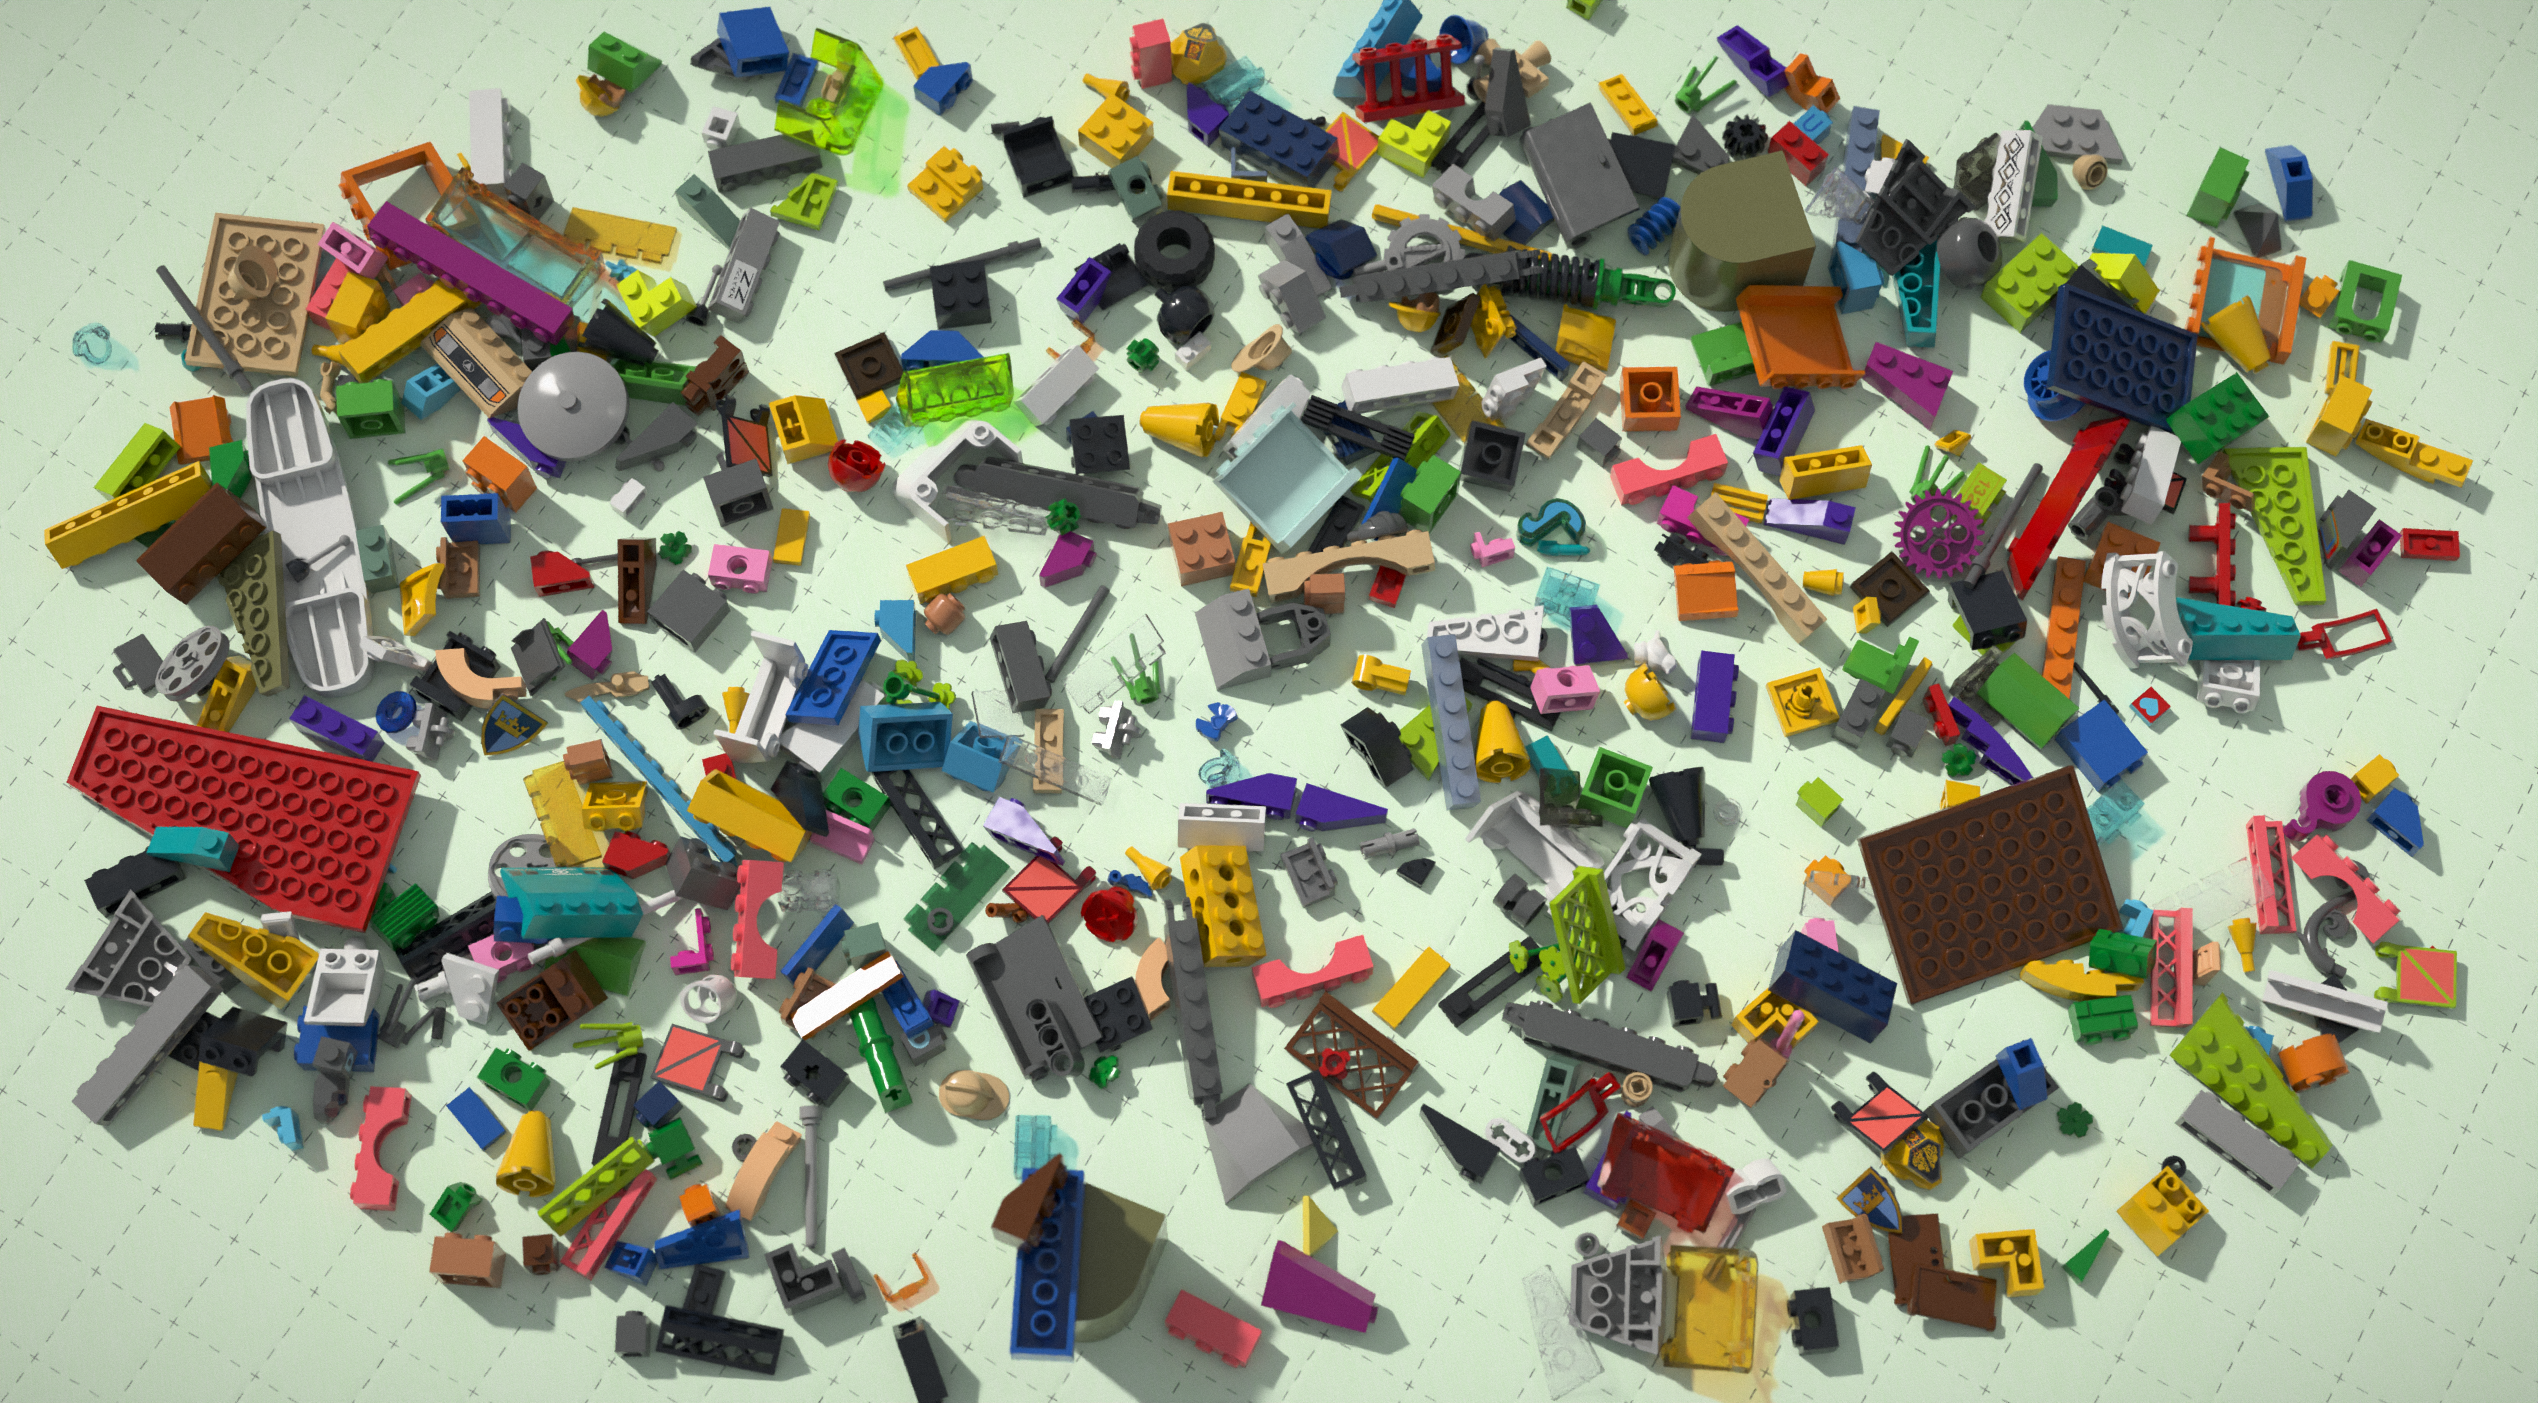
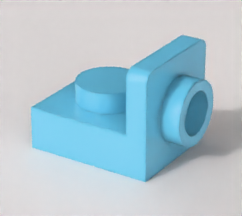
(2139, 917)
(290, 1129)

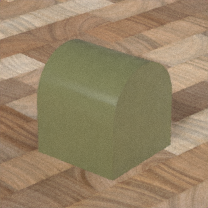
(1740, 230)
(1117, 1262)

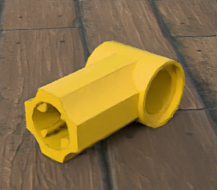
(1373, 674)

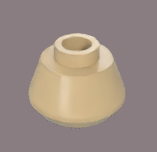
(2090, 171)

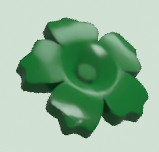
(674, 547)
(1959, 760)
(1105, 1071)
(2074, 1120)

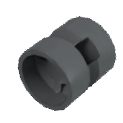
(1519, 900)

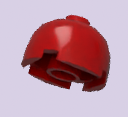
(855, 466)

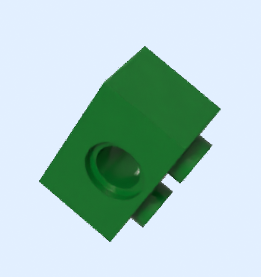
(847, 787)
(527, 1090)

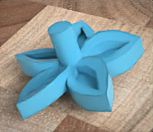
(620, 270)

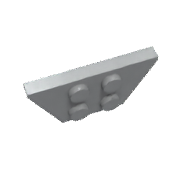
(2076, 132)

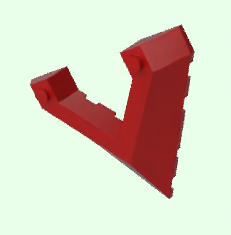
(2061, 500)

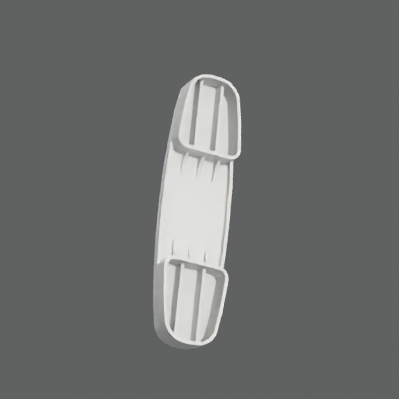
(310, 505)

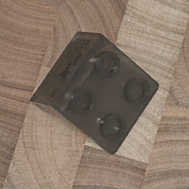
(1975, 169)
(1972, 680)
(1559, 799)

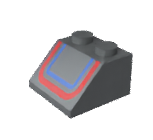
(2342, 524)

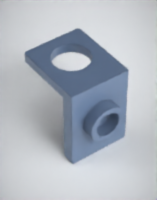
(1246, 175)

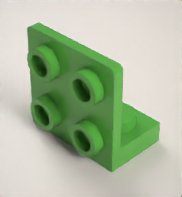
(1723, 354)
(1878, 665)

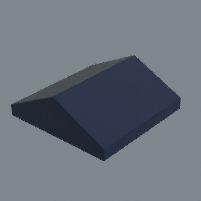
(1530, 210)
(1343, 245)

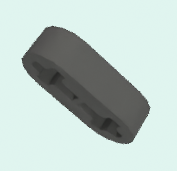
(848, 1275)

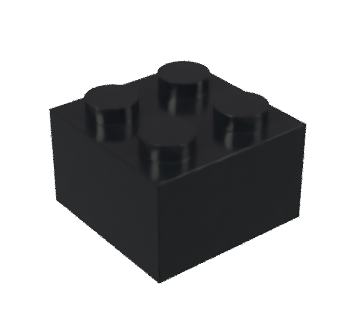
(960, 294)
(1491, 456)

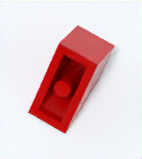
(558, 574)

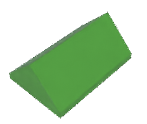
(654, 381)
(2027, 700)
(610, 960)

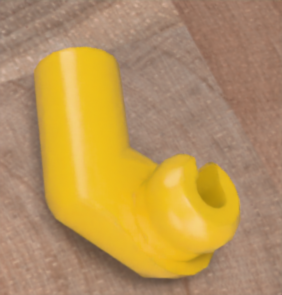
(1524, 665)

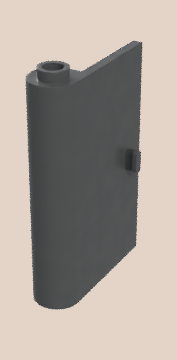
(1571, 176)
(1024, 969)

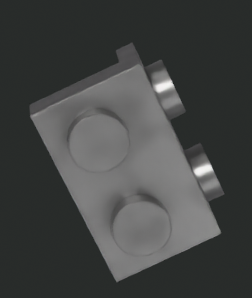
(1309, 873)

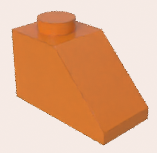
(699, 1204)

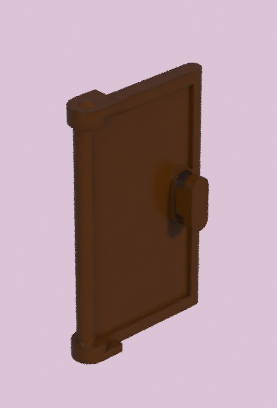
(1913, 1246)
(1962, 1300)

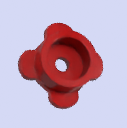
(2251, 603)
(1329, 1057)

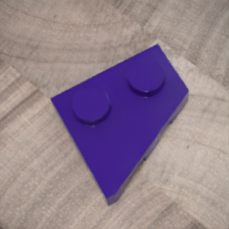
(1593, 636)

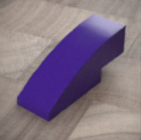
(1754, 60)

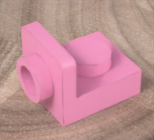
(1495, 552)

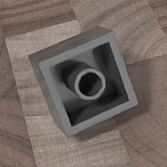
(737, 491)

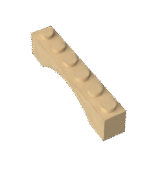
(1406, 554)
(1788, 601)

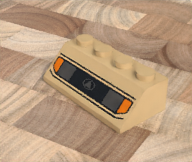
(478, 361)

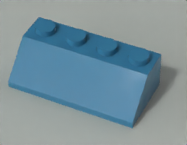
(1391, 24)

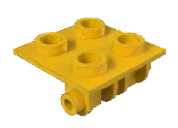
(1491, 320)

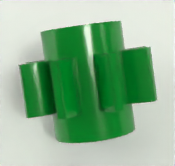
(1142, 355)
(1063, 516)

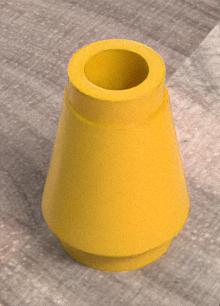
(1824, 581)

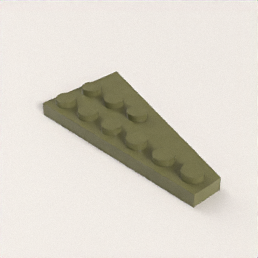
(258, 609)

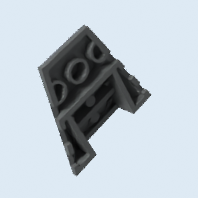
(1909, 211)

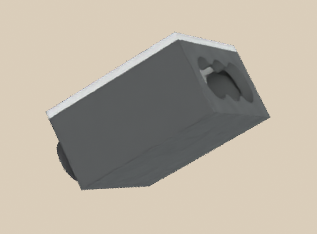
(689, 610)

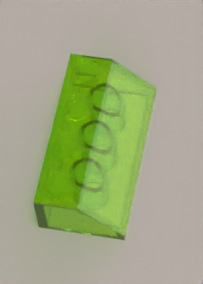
(955, 390)

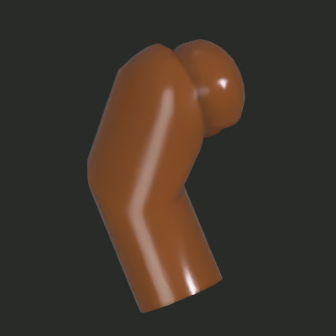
(1006, 910)

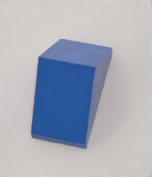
(632, 1262)

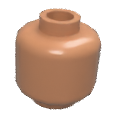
(944, 614)

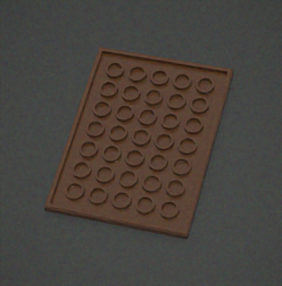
(1990, 884)

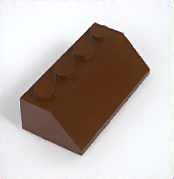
(201, 543)

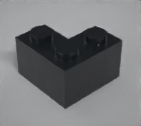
(1379, 745)

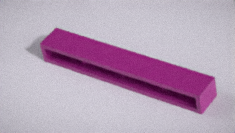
(470, 273)

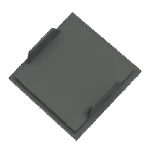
(537, 656)

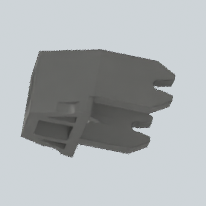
(1311, 631)

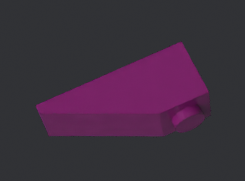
(1734, 411)

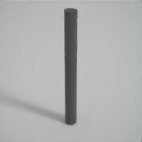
(1077, 634)

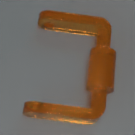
(1085, 345)
(907, 1291)

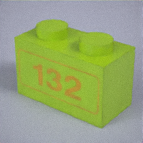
(1983, 489)

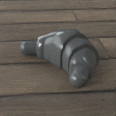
(1379, 525)

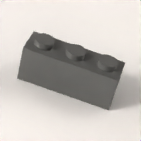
(1020, 666)

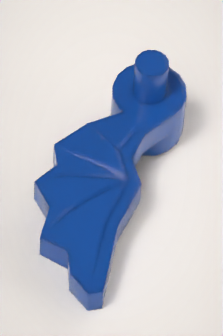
(1133, 882)

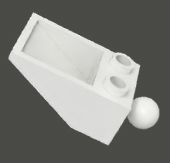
(345, 985)

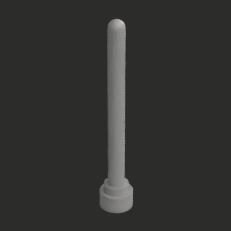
(810, 1117)

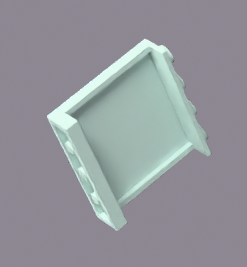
(1284, 479)

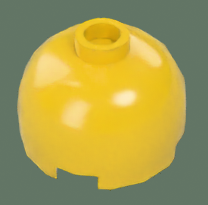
(1647, 695)

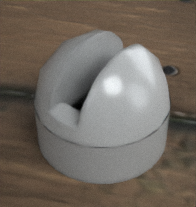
(1591, 1249)

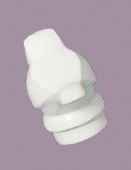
(503, 327)
(1654, 655)

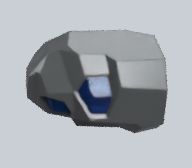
(329, 1097)

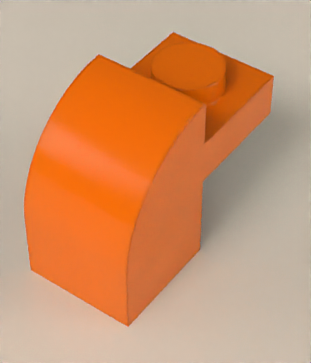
(1808, 88)

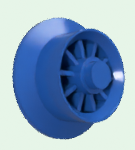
(2045, 402)

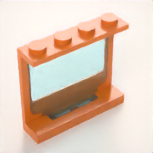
(2271, 285)

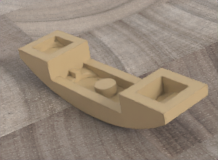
(1567, 411)

